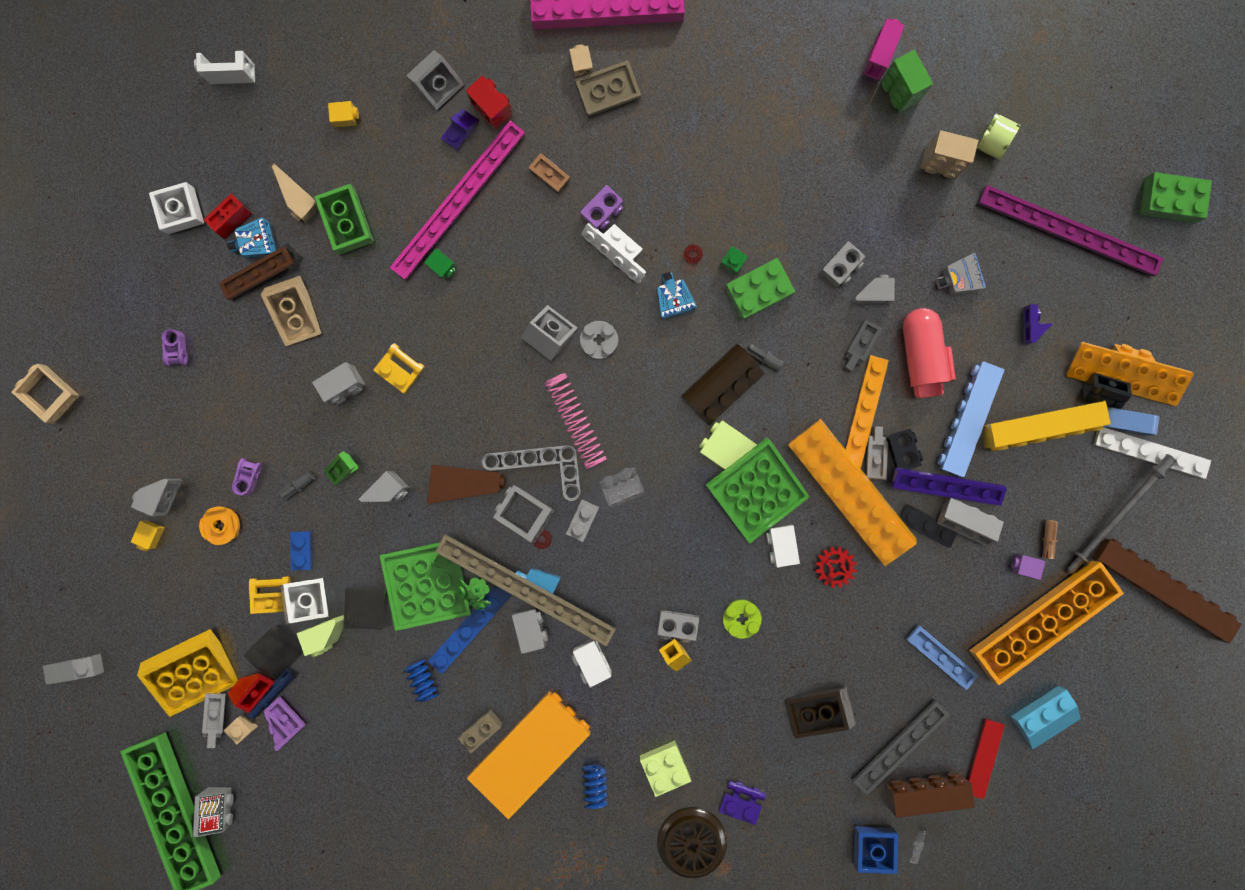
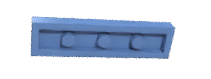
(942, 657)

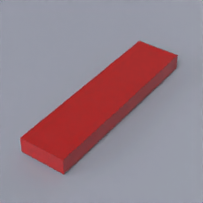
(985, 756)

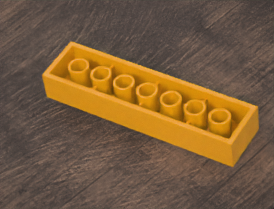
(852, 492)
(1046, 622)

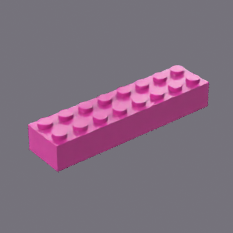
(589, 13)

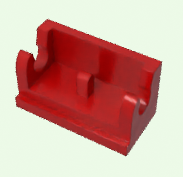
(227, 216)

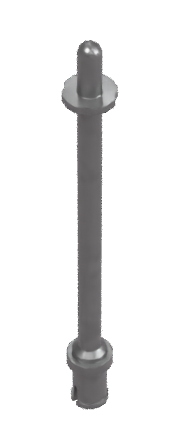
(1158, 472)

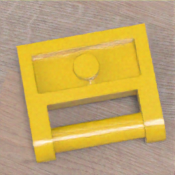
(394, 373)
(266, 601)

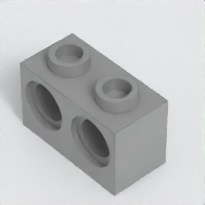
(839, 261)
(679, 620)

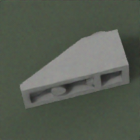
(73, 669)

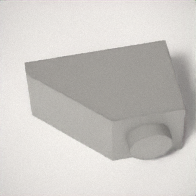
(878, 291)

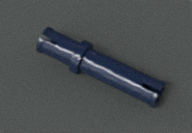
(279, 684)

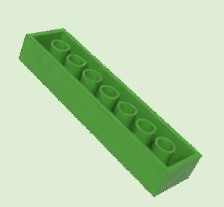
(170, 813)

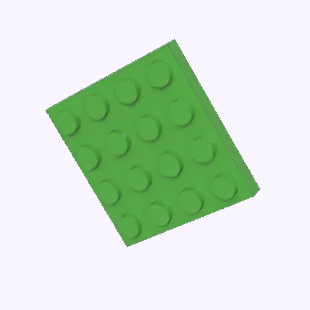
(758, 490)
(422, 587)

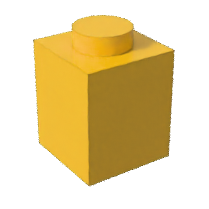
(343, 114)
(147, 535)
(675, 655)

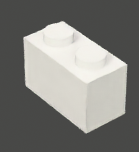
(783, 546)

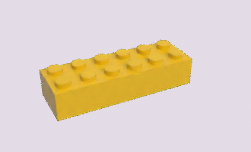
(1050, 425)

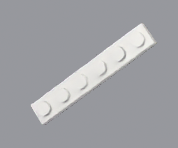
(1151, 452)

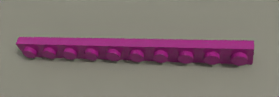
(1070, 230)

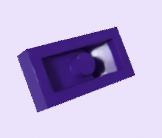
(460, 128)
(1032, 329)

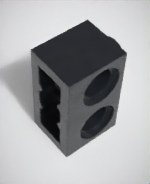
(898, 452)

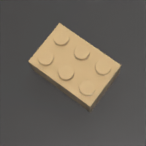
(948, 154)

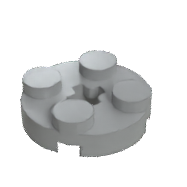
(606, 331)

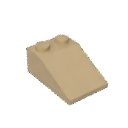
(291, 310)

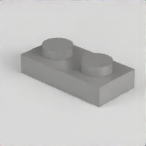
(582, 520)

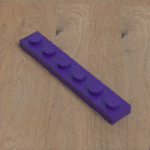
(948, 486)

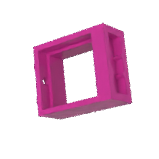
(883, 49)

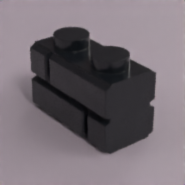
(1104, 388)

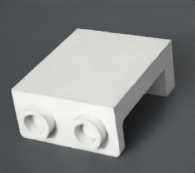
(226, 73)

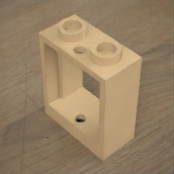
(58, 407)

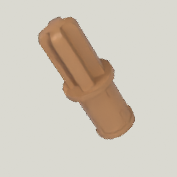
(1050, 539)

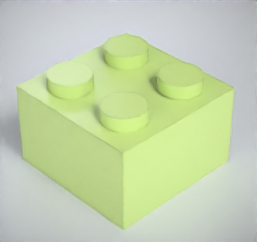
(665, 768)

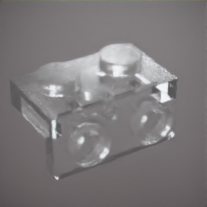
(621, 487)

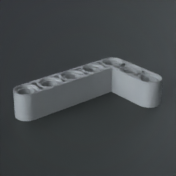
(540, 461)

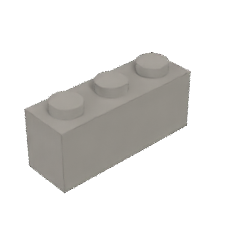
(970, 522)

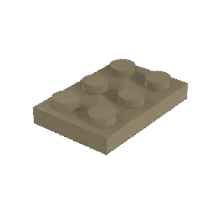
(608, 88)

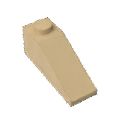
(298, 200)

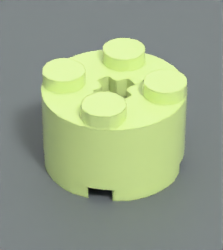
(998, 136)

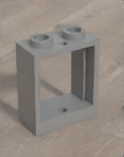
(540, 522)

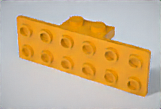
(1137, 367)

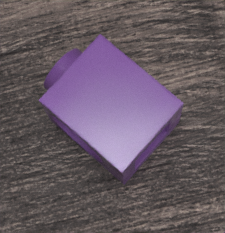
(1028, 566)

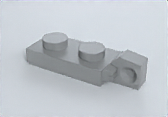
(877, 455)
(213, 717)

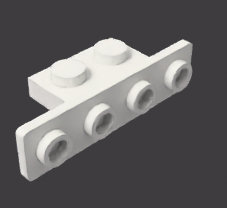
(617, 248)

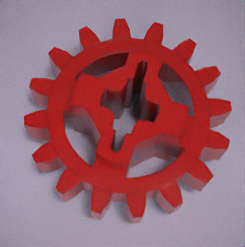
(840, 560)

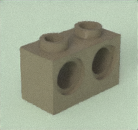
(480, 731)

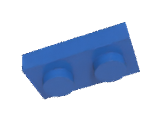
(300, 550)

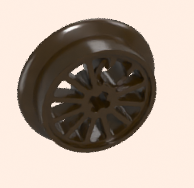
(687, 818)

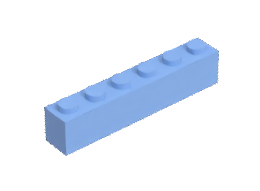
(970, 419)

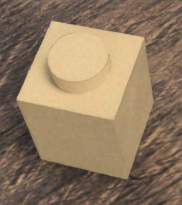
(581, 60)
(240, 728)

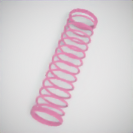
(551, 383)

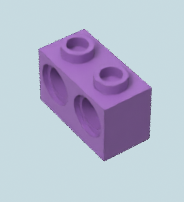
(597, 205)

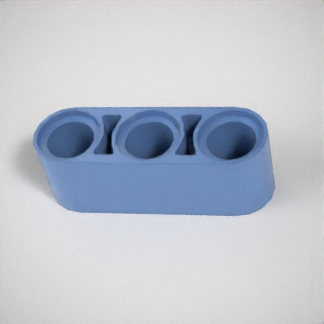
(1133, 422)

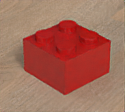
(489, 102)

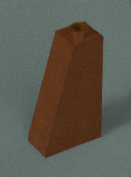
(459, 483)

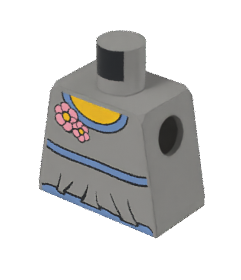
(962, 276)

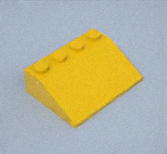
(187, 672)

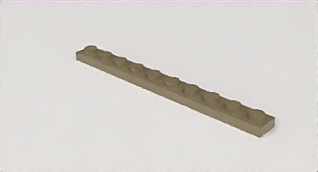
(525, 590)

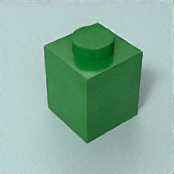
(733, 260)
(440, 264)

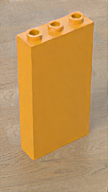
(529, 754)

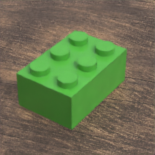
(906, 81)
(1175, 197)
(344, 219)
(759, 289)

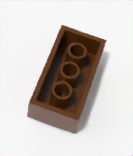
(929, 795)

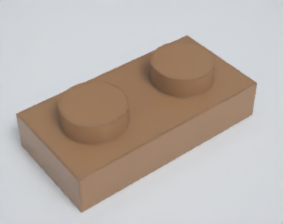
(549, 173)

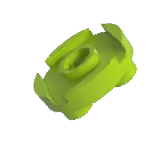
(748, 610)

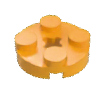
(213, 534)

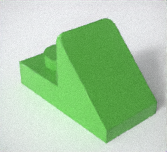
(340, 468)

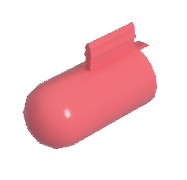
(927, 357)

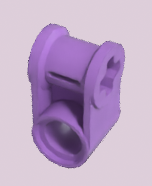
(175, 349)
(245, 475)

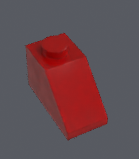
(249, 691)

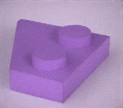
(282, 722)

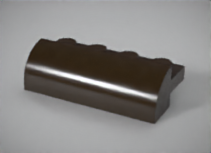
(723, 384)

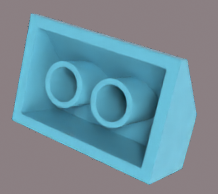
(1046, 716)

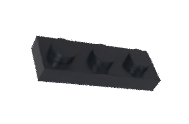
(927, 526)

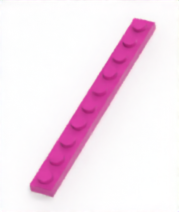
(457, 200)

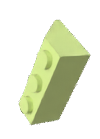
(321, 636)

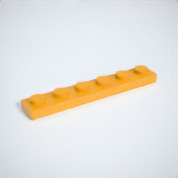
(866, 408)

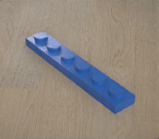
(468, 630)

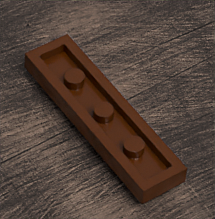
(256, 273)

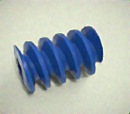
(420, 681)
(596, 786)

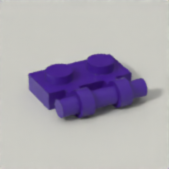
(741, 808)

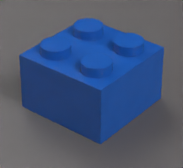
(875, 850)

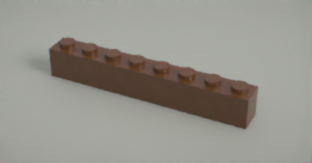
(1167, 591)

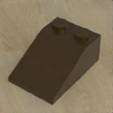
(821, 713)

